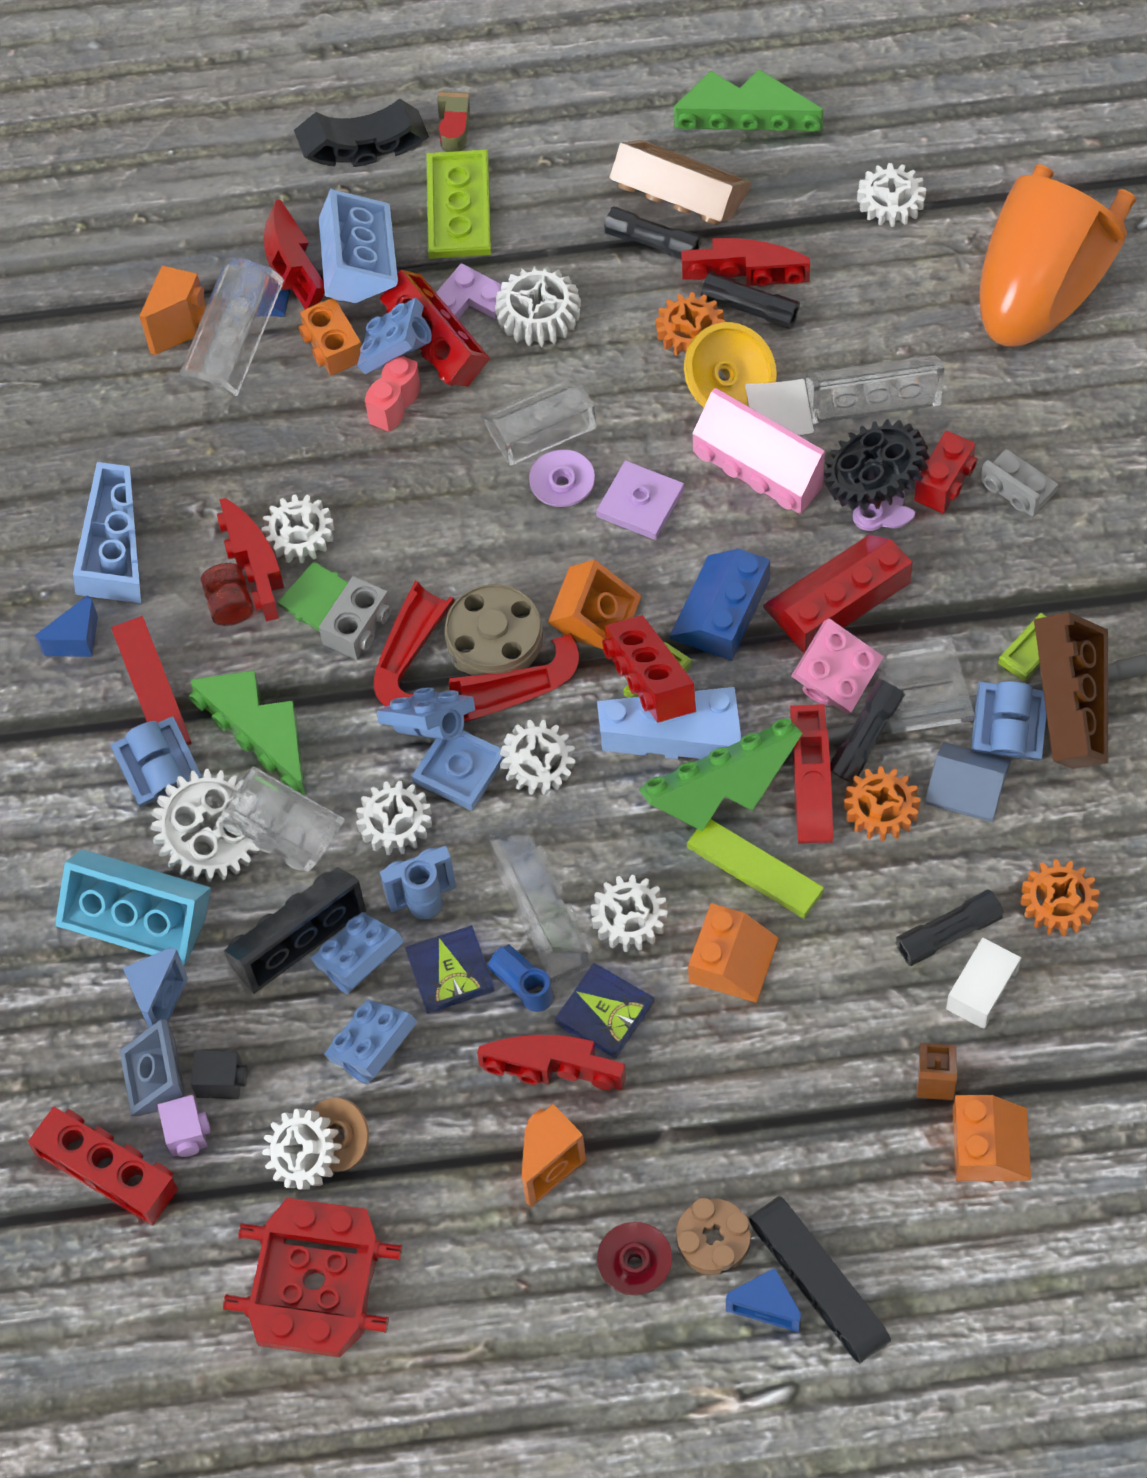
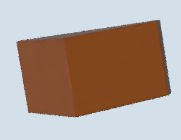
(937, 1071)

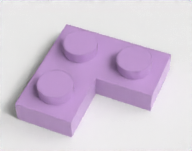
(467, 289)

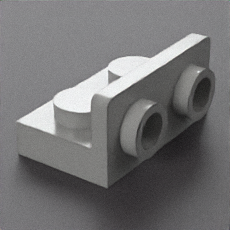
(1018, 482)

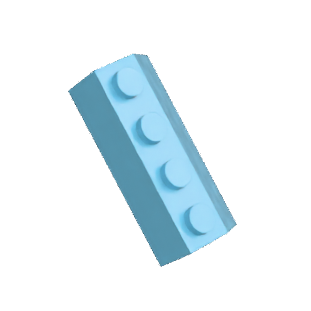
(131, 905)

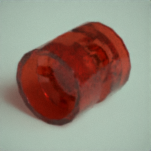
(227, 594)

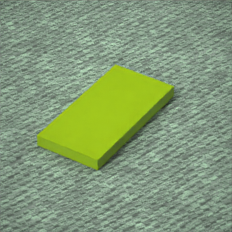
(458, 204)

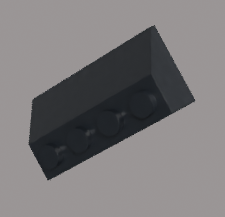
(295, 928)

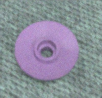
(560, 467)

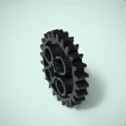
(876, 465)

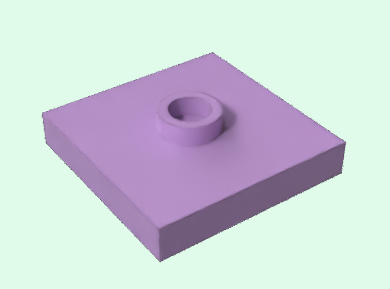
(640, 500)

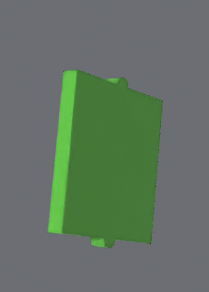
(313, 595)

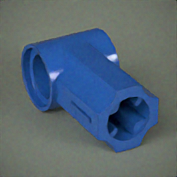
(521, 977)

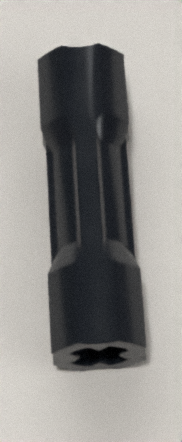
(630, 226)
(771, 307)
(878, 709)
(970, 916)

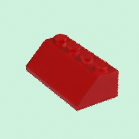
(841, 589)

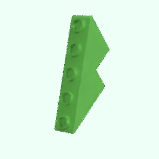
(756, 105)
(264, 729)
(732, 772)

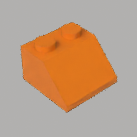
(172, 309)
(589, 601)
(732, 954)
(990, 1139)
(550, 1152)

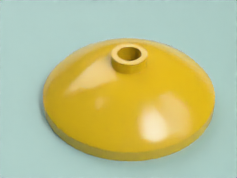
(736, 353)

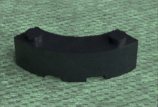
(361, 138)

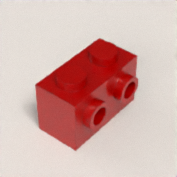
(946, 471)

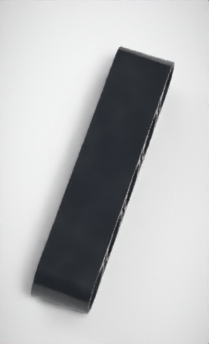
(819, 1279)

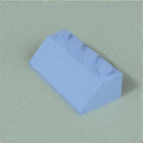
(356, 247)

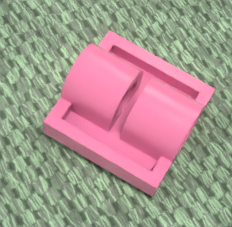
(836, 667)

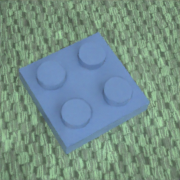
(459, 769)

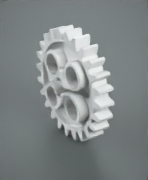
(190, 799)

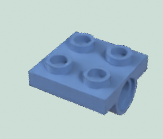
(394, 335)
(428, 714)
(1009, 720)
(153, 758)
(419, 882)
(356, 951)
(370, 1039)

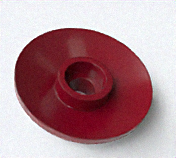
(629, 1242)

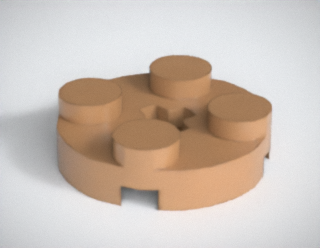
(705, 1216)

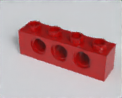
(451, 346)
(649, 668)
(144, 1200)

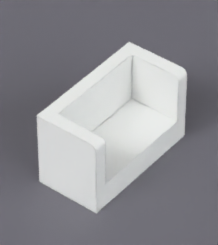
(982, 982)

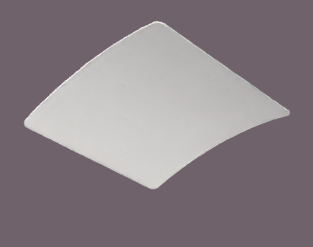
(782, 403)

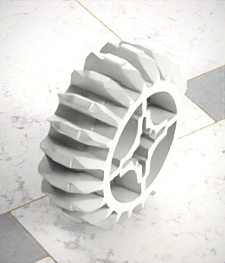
(537, 306)

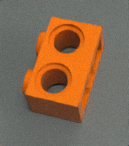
(334, 334)

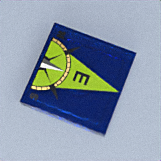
(449, 969)
(604, 1010)

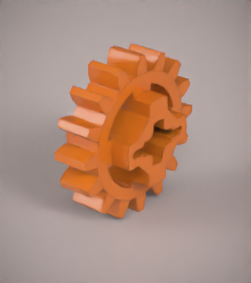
(685, 319)
(883, 818)
(1064, 911)

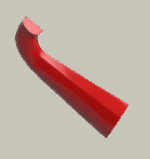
(411, 630)
(505, 690)

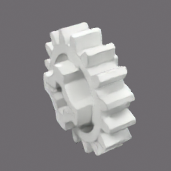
(891, 194)
(298, 528)
(528, 768)
(405, 826)
(633, 926)
(303, 1166)

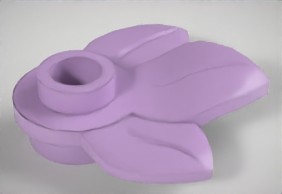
(887, 515)

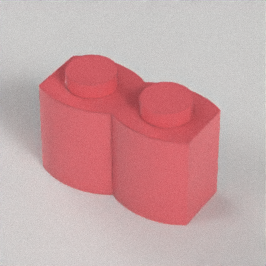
(393, 393)

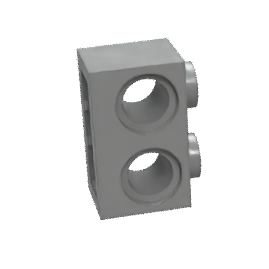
(348, 615)

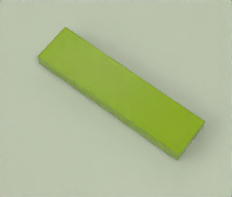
(756, 868)

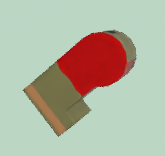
(454, 127)

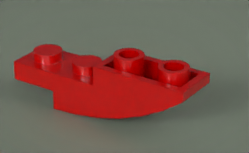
(286, 254)
(757, 260)
(253, 554)
(812, 775)
(538, 1056)

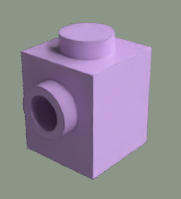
(184, 1126)

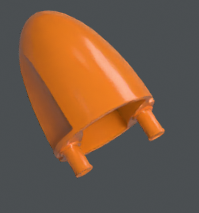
(1046, 256)

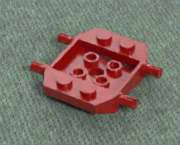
(322, 1319)

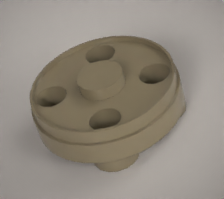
(493, 630)

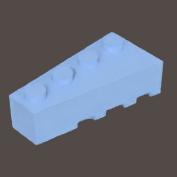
(107, 547)
(633, 731)

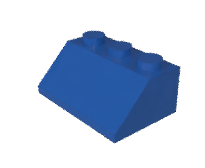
(722, 602)

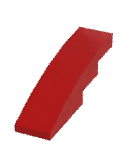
(147, 673)

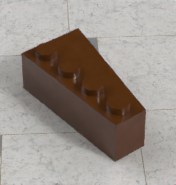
(1075, 688)

